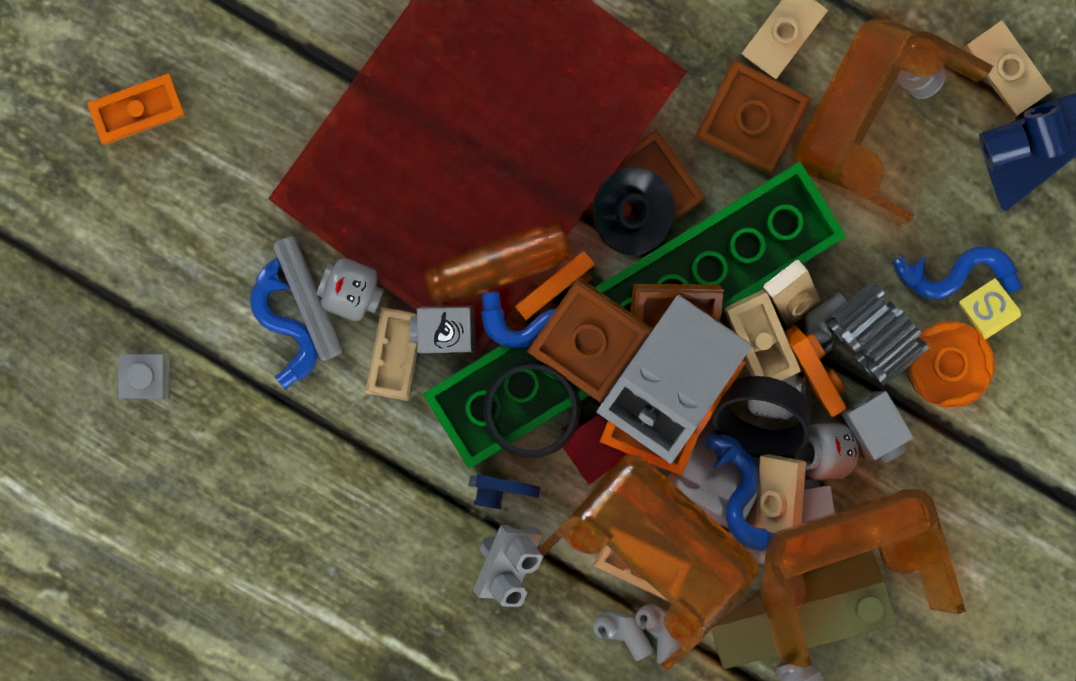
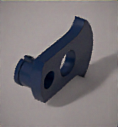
(491, 490)

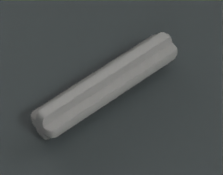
(304, 292)

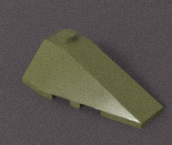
(838, 605)

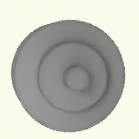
(922, 86)

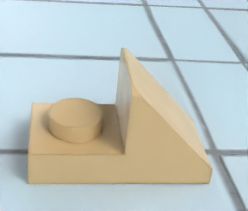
(759, 325)

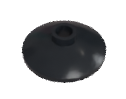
(650, 214)

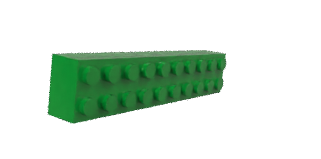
(732, 249)

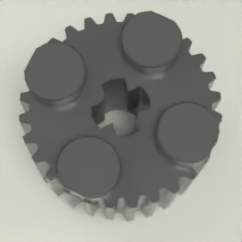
(878, 334)

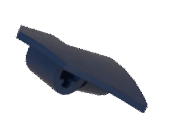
(1030, 149)

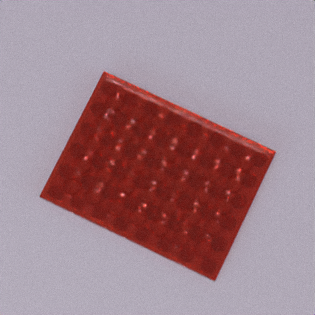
(473, 133)

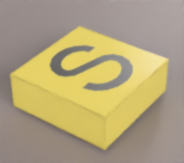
(990, 308)

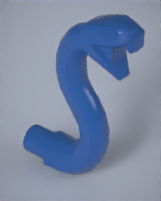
(913, 275)
(497, 329)
(306, 358)
(728, 451)

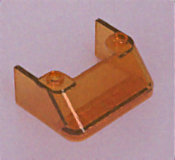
(834, 134)
(898, 524)
(665, 543)

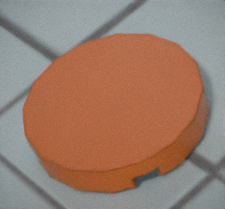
(954, 367)

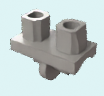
(507, 561)

